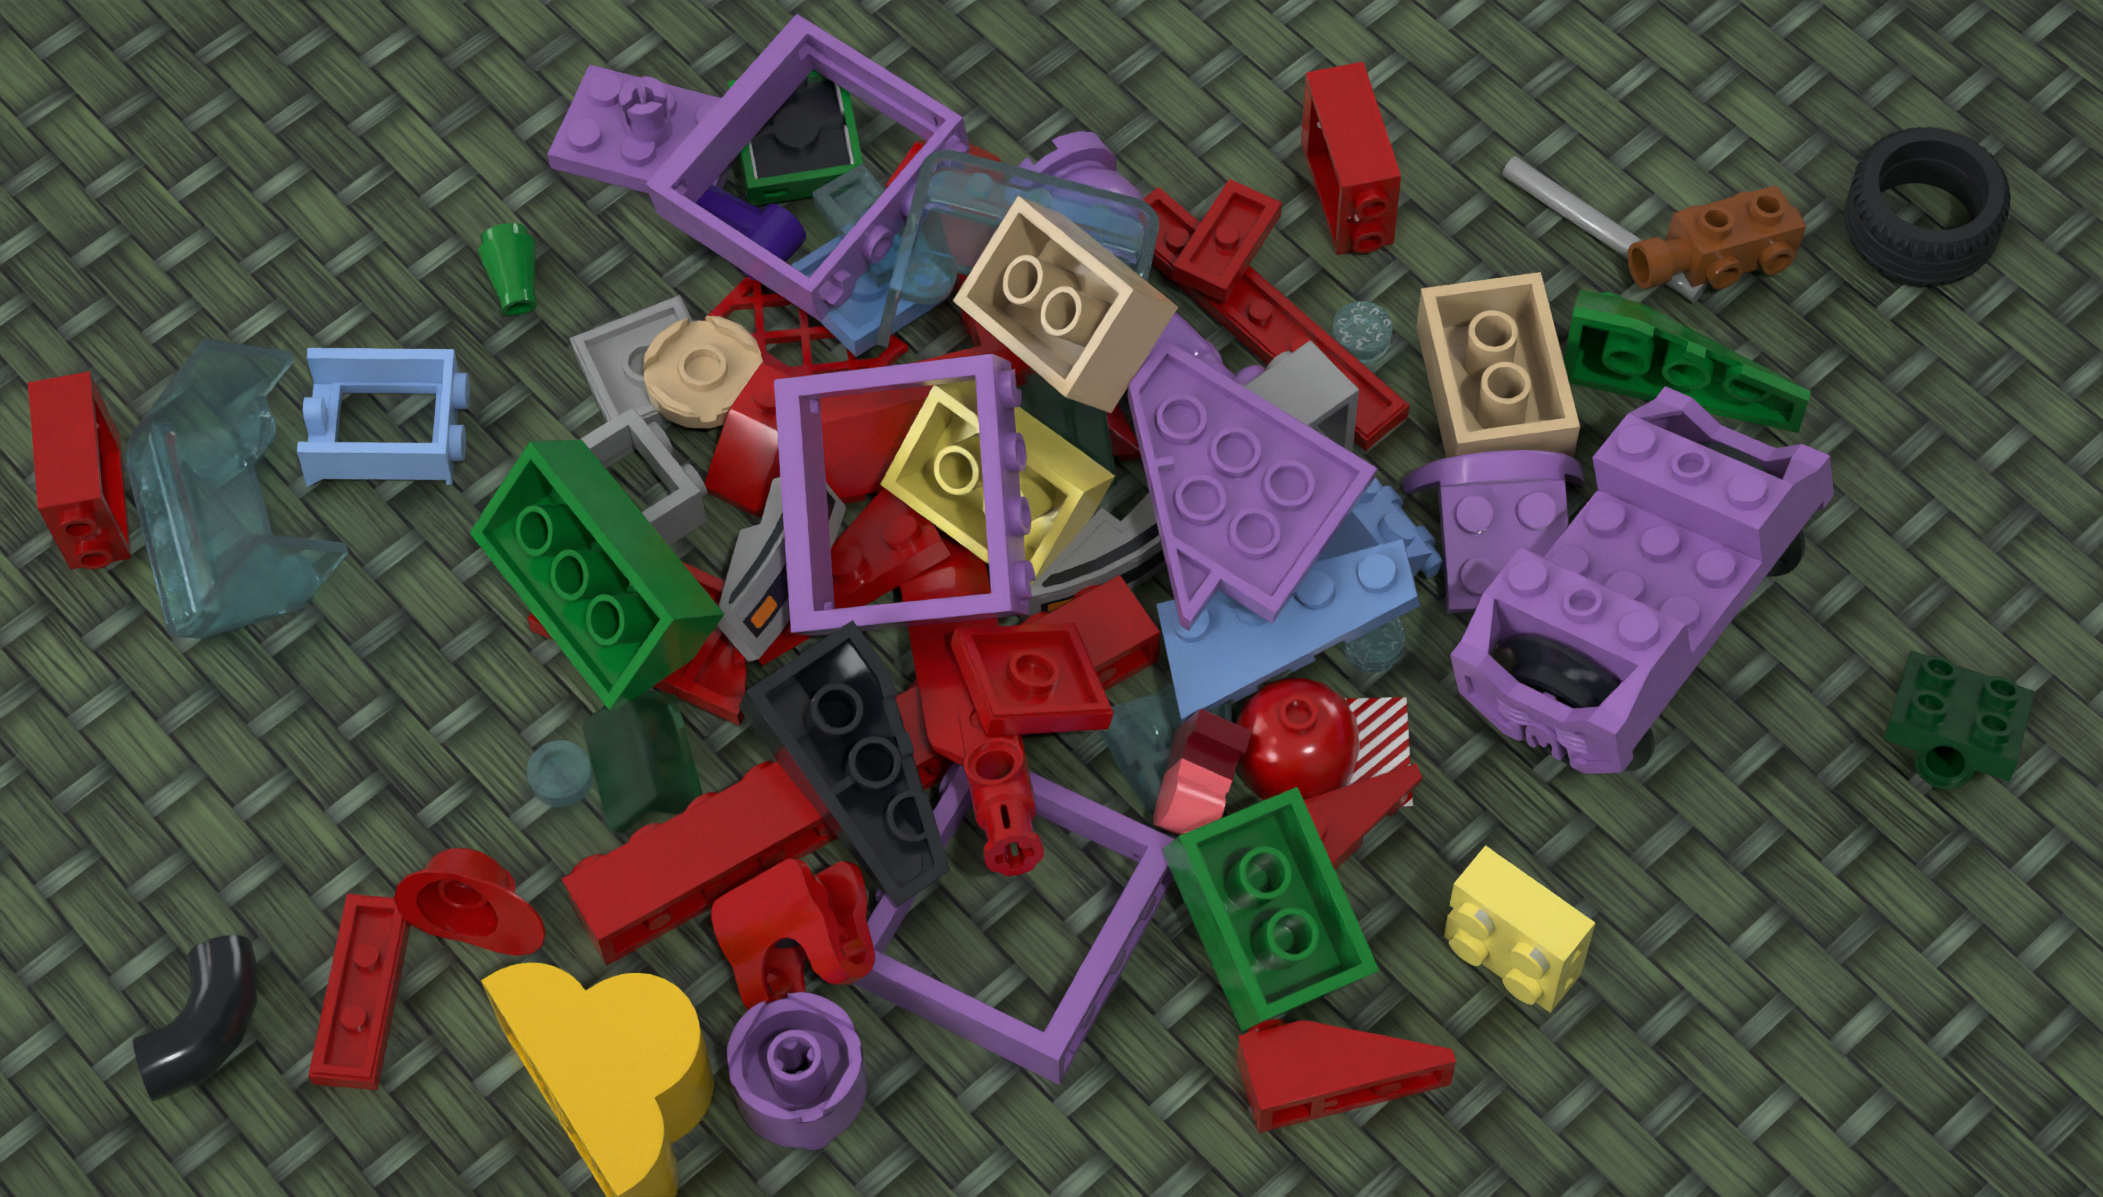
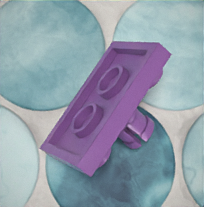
(626, 128)

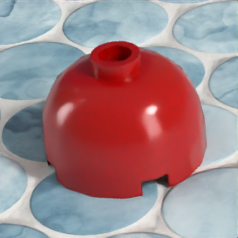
(1298, 739)

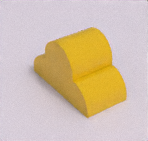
(614, 1066)

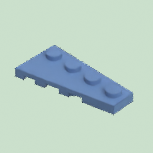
(1238, 649)

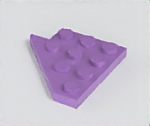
(1236, 485)

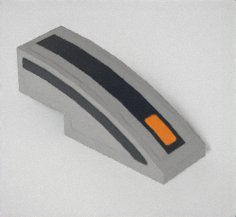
(1100, 554)
(757, 583)

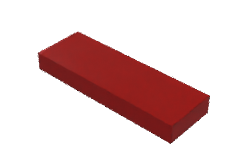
(360, 994)

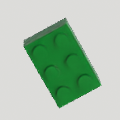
(1269, 908)

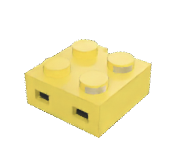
(1517, 930)

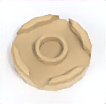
(699, 370)

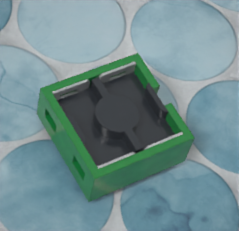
(802, 144)

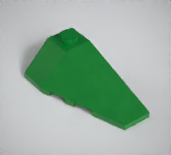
(1639, 351)

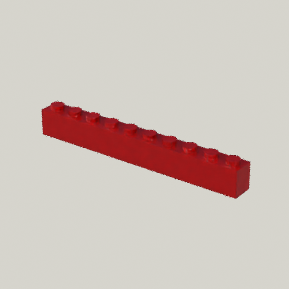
(734, 835)

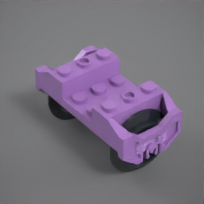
(1637, 583)

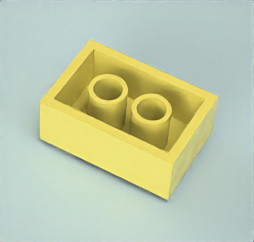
(943, 478)

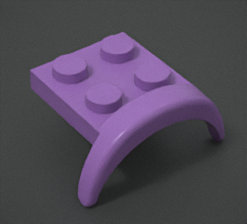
(1493, 508)

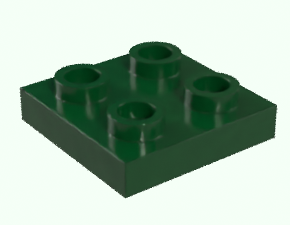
(1960, 710)

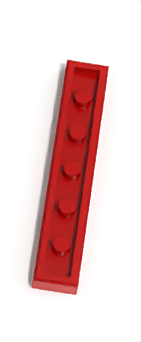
(1273, 324)

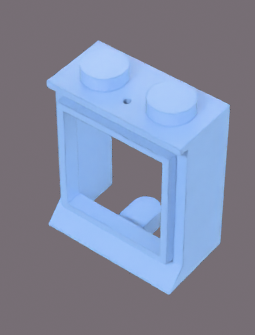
(382, 371)

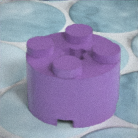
(786, 1036)

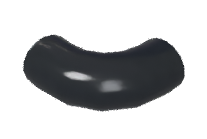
(209, 1025)

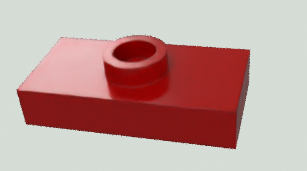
(1226, 240)

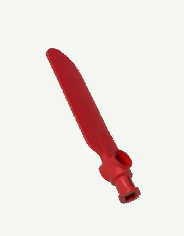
(993, 764)

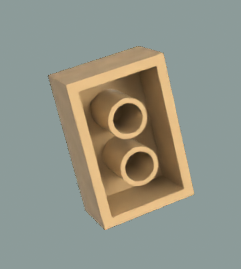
(1065, 304)
(1496, 367)

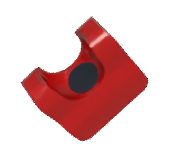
(789, 915)

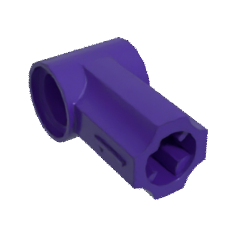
(770, 228)

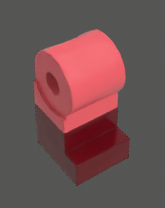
(1199, 772)

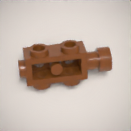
(1721, 241)

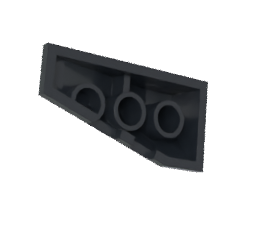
(845, 747)

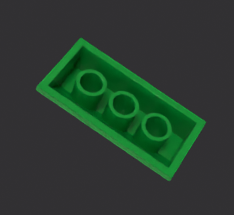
(594, 571)

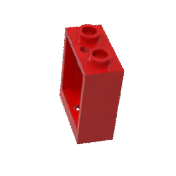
(1350, 158)
(79, 471)

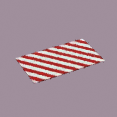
(1381, 737)

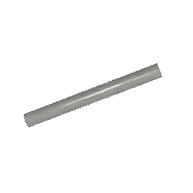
(1585, 217)

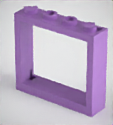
(747, 109)
(807, 507)
(1054, 1049)

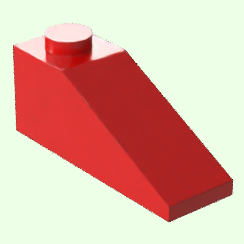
(1324, 1070)

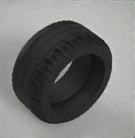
(1934, 159)

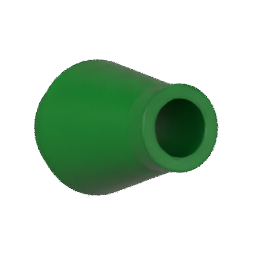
(511, 266)

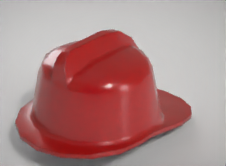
(470, 901)

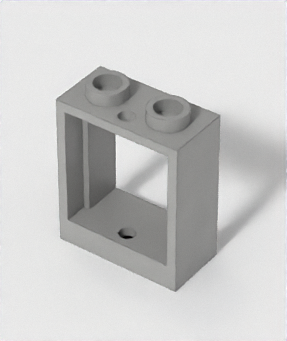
(684, 507)

